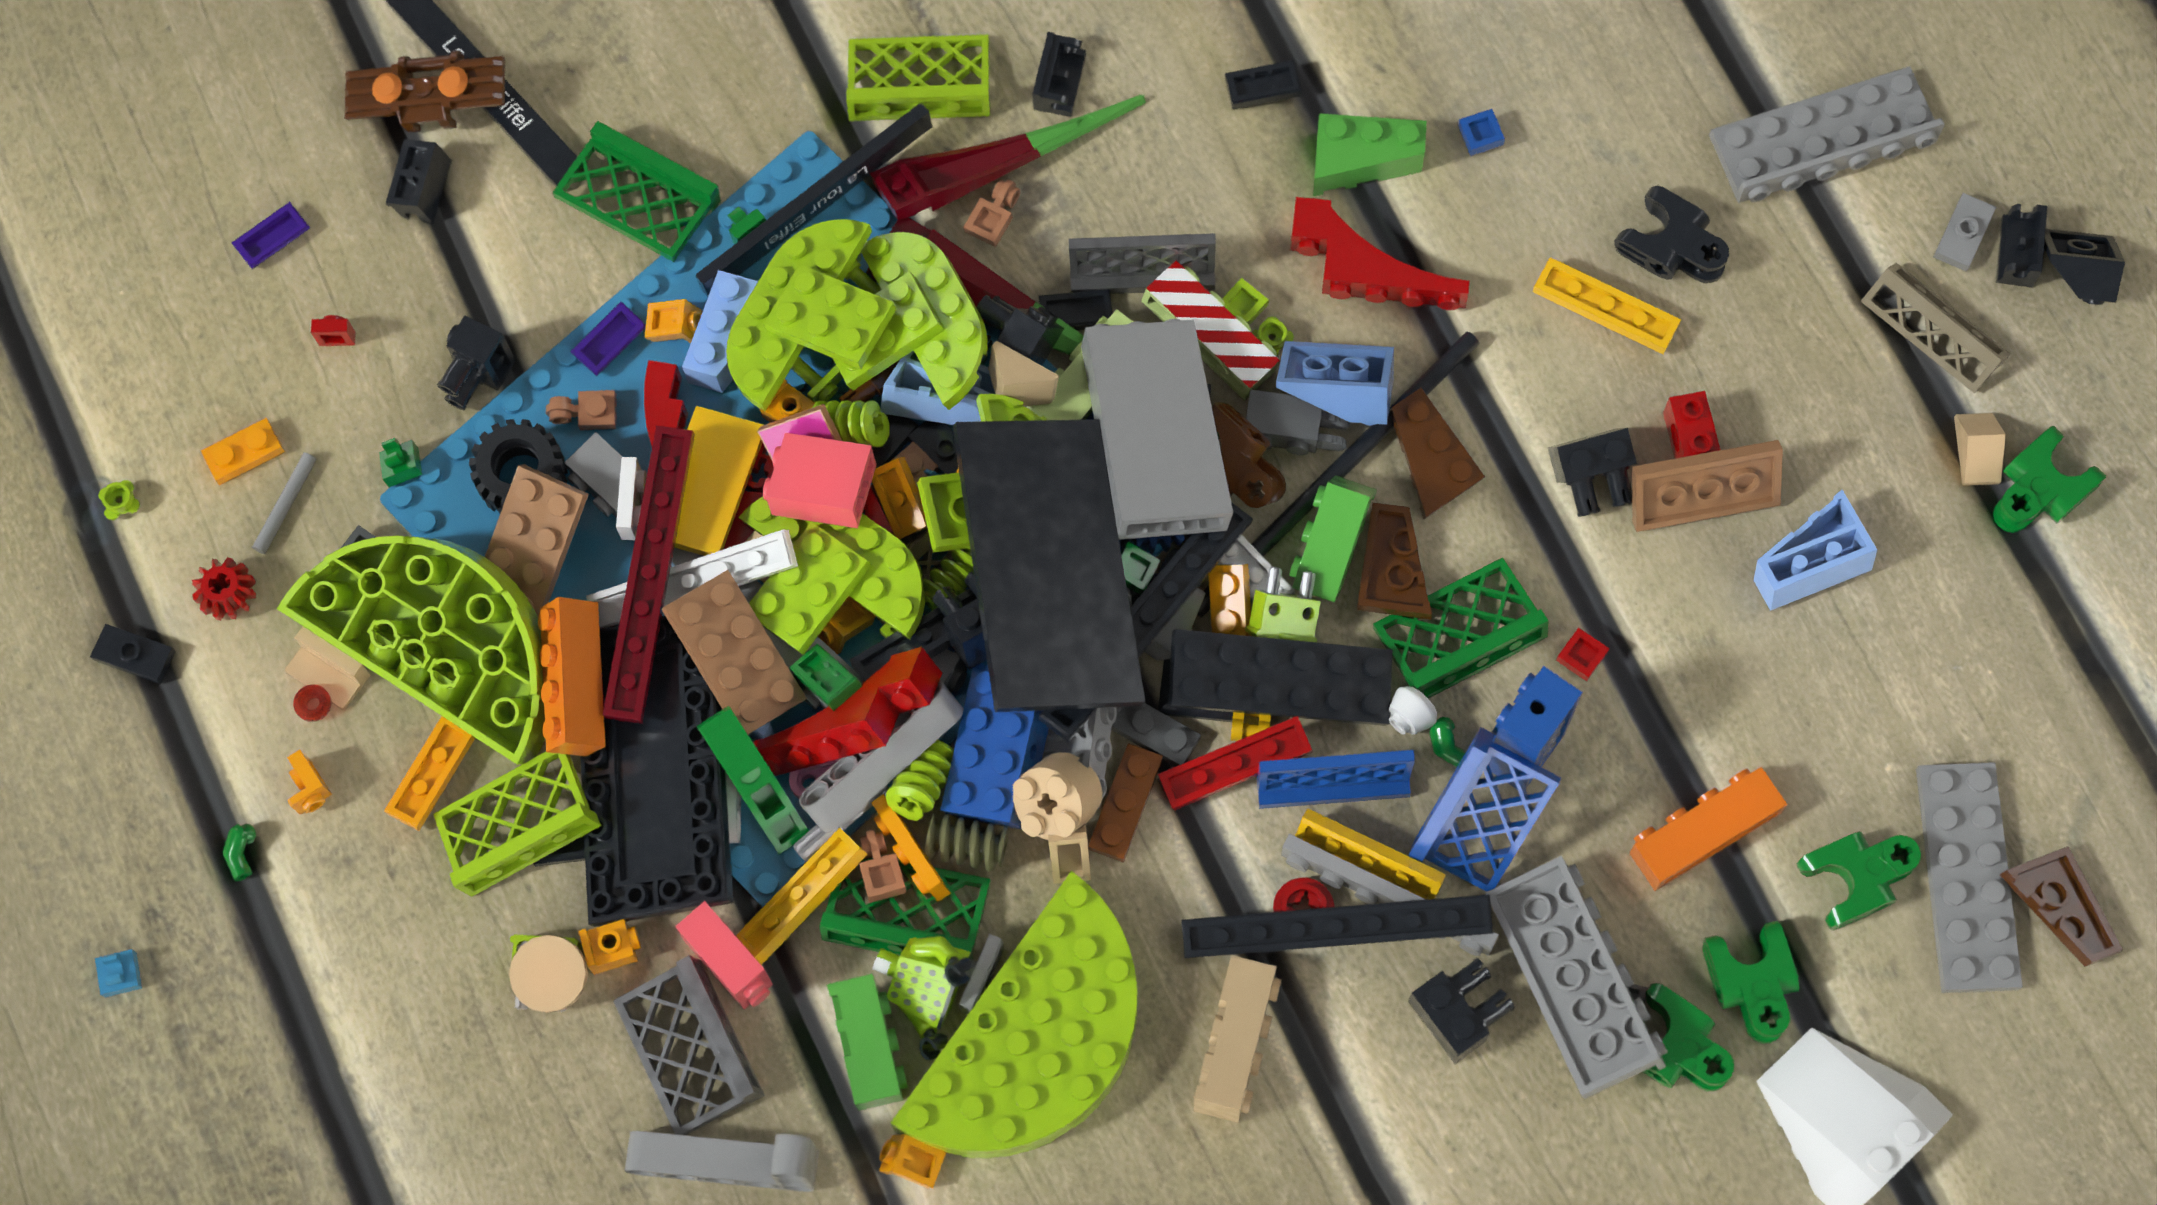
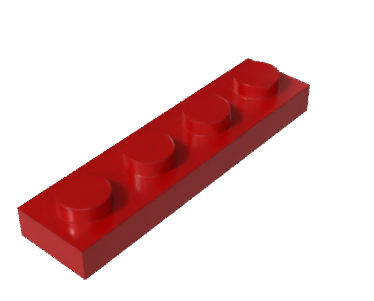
(1233, 763)

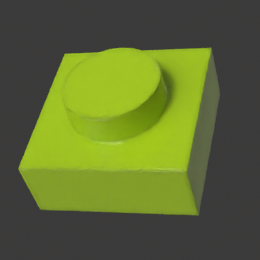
(1245, 301)

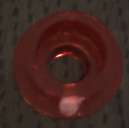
(308, 693)

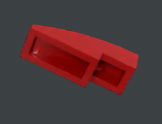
(661, 396)

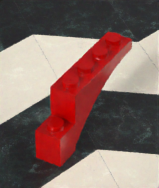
(1363, 270)
(858, 723)

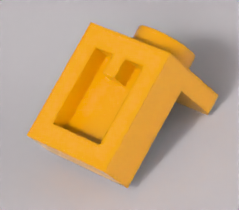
(672, 320)
(845, 624)
(309, 781)
(911, 1160)

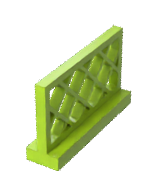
(941, 101)
(521, 849)

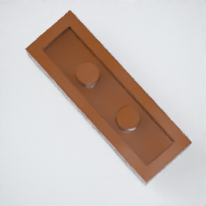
(1125, 803)

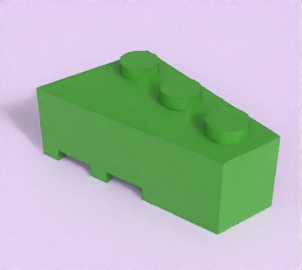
(1365, 150)
(1332, 535)
(867, 1042)

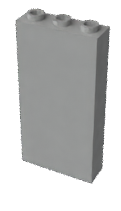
(1156, 428)

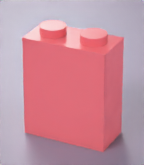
(820, 480)
(725, 956)

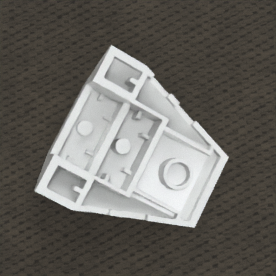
(1848, 1117)

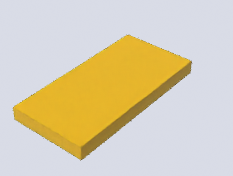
(716, 478)

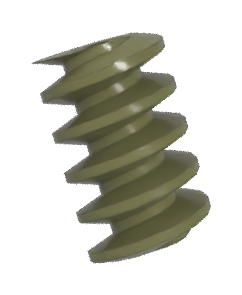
(966, 842)

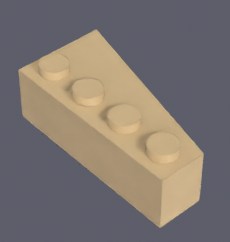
(1235, 1039)

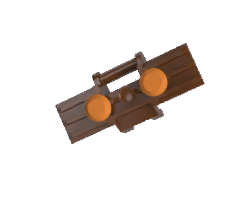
(425, 99)

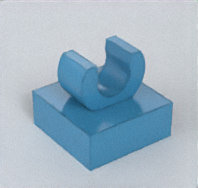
(118, 973)

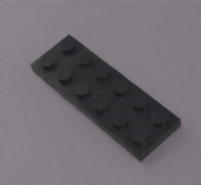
(1280, 677)

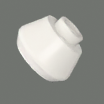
(1411, 711)

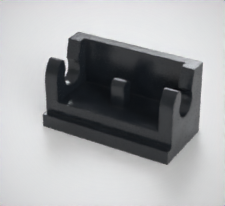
(1058, 75)
(419, 180)
(2021, 246)

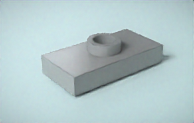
(1964, 232)
(981, 973)

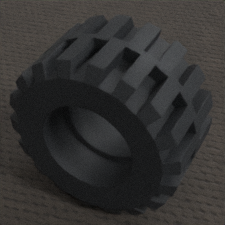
(505, 444)

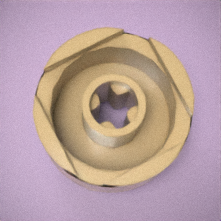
(1056, 796)

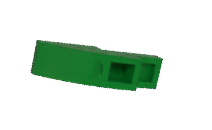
(753, 779)

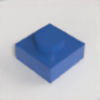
(1481, 132)

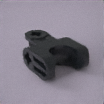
(1681, 244)

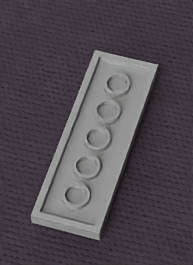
(1964, 869)

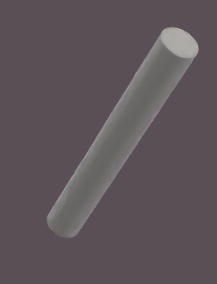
(284, 503)

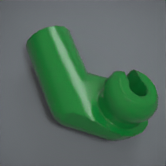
(1444, 743)
(234, 850)

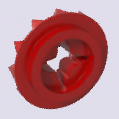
(1294, 891)

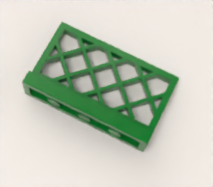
(647, 164)
(1484, 650)
(874, 934)

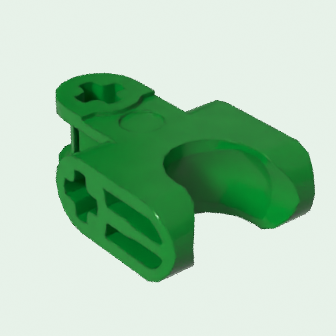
(2041, 487)
(1866, 872)
(1755, 987)
(1687, 1043)

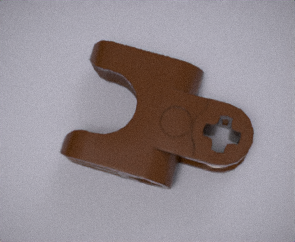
(1243, 460)

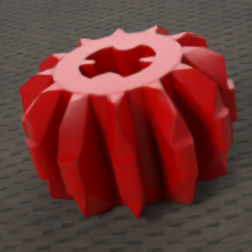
(218, 579)

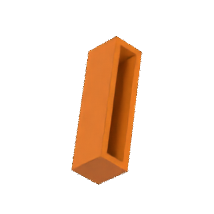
(571, 677)
(1707, 828)

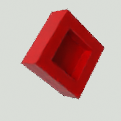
(333, 331)
(1582, 654)

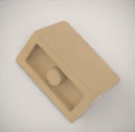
(328, 667)

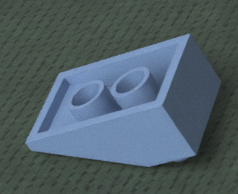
(1340, 378)

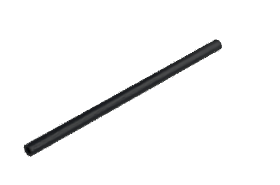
(1354, 453)

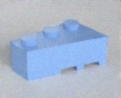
(706, 357)
(912, 395)
(1816, 556)

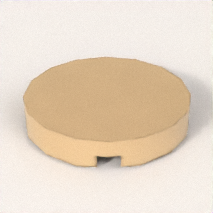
(548, 973)

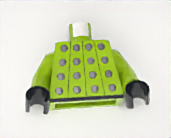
(925, 985)

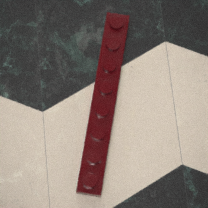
(648, 574)

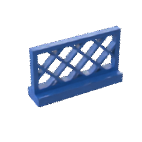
(1335, 779)
(1459, 790)

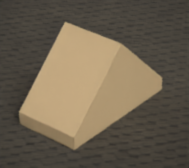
(1021, 377)
(1980, 448)
(1069, 855)

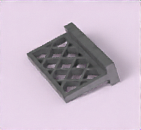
(1136, 261)
(720, 1038)

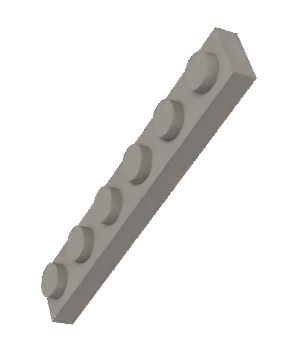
(1367, 886)

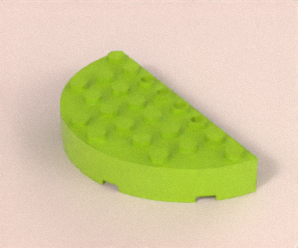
(436, 628)
(1037, 1041)

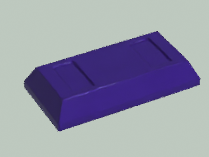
(270, 235)
(608, 338)

